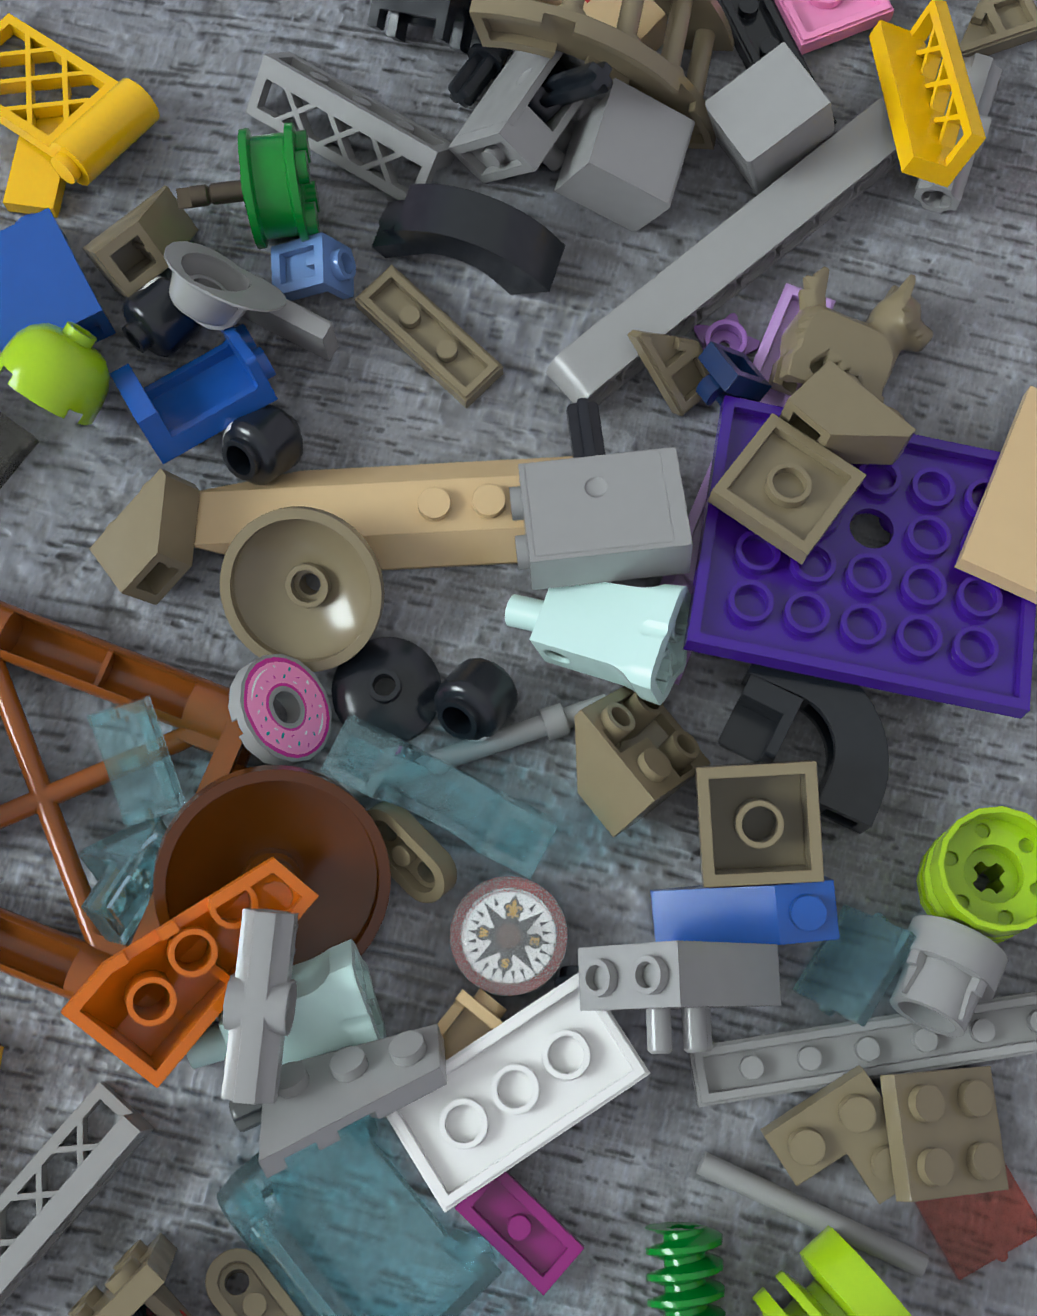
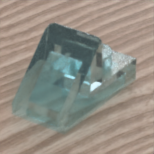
(124, 877)

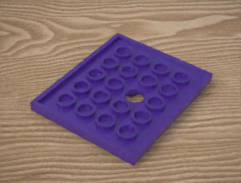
(862, 613)

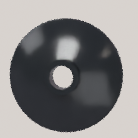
(410, 705)

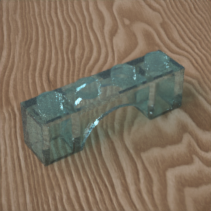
(441, 793)

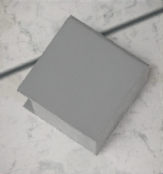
(770, 117)
(625, 157)

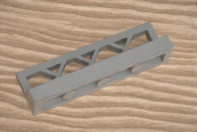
(355, 109)
(76, 1193)

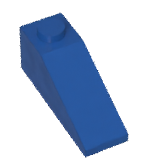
(747, 913)

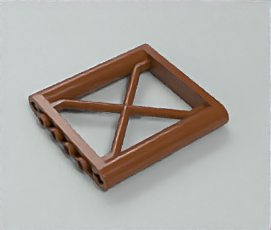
(118, 676)

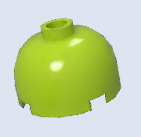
(58, 369)

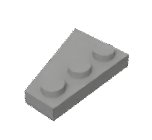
(346, 1085)

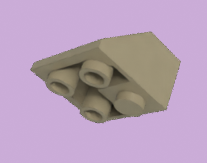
(630, 757)

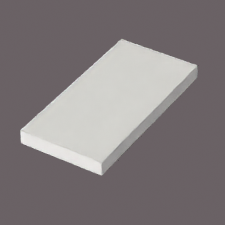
(516, 1092)

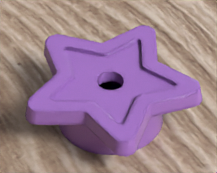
(727, 331)

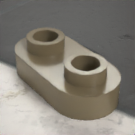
(414, 854)
(263, 1293)

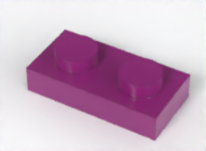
(521, 1230)

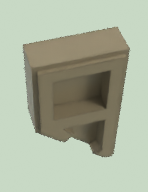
(999, 26)
(673, 367)

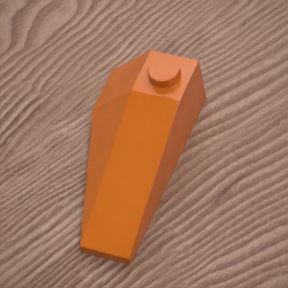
(173, 982)

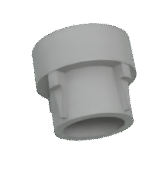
(947, 975)

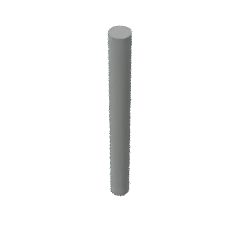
(812, 1214)

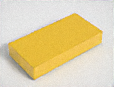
(32, 179)

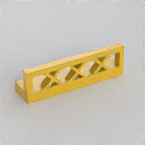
(918, 102)

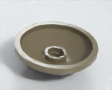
(269, 595)

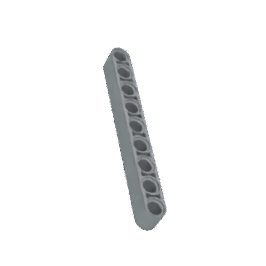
(730, 256)

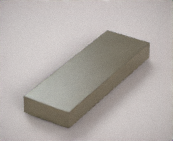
(429, 336)

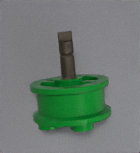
(271, 184)

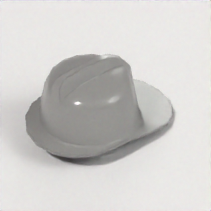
(215, 288)

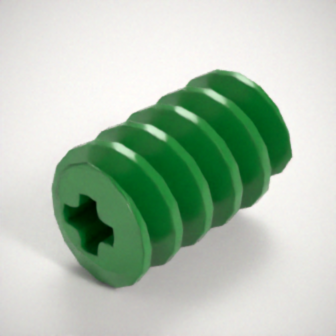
(686, 1269)

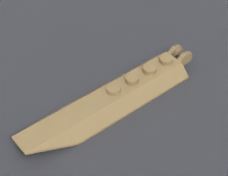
(404, 512)

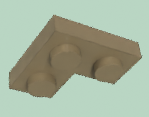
(833, 1123)

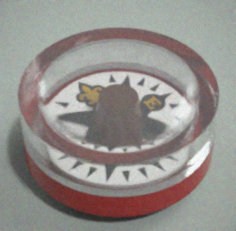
(508, 936)

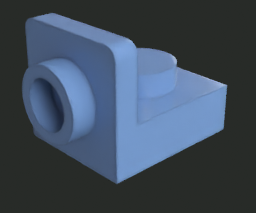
(313, 267)

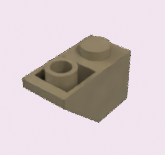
(134, 246)
(847, 418)
(151, 538)

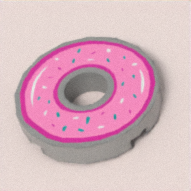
(301, 695)

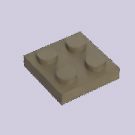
(786, 488)
(943, 1133)

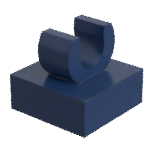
(729, 375)

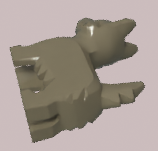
(855, 346)

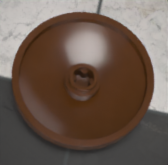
(301, 822)

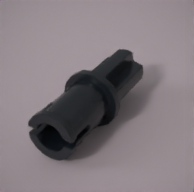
(476, 73)

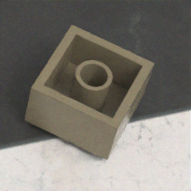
(759, 823)

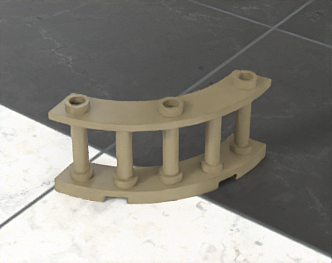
(691, 25)

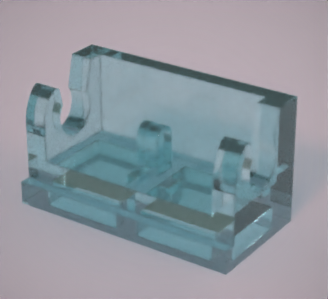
(137, 761)

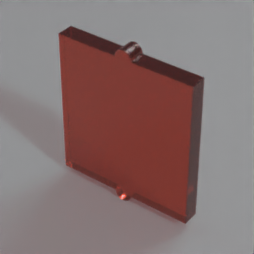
(979, 1226)

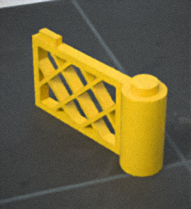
(93, 128)

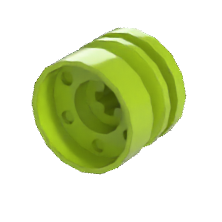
(989, 842)
(840, 1284)

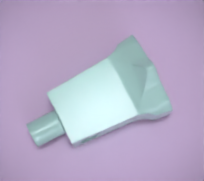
(610, 632)
(331, 1012)

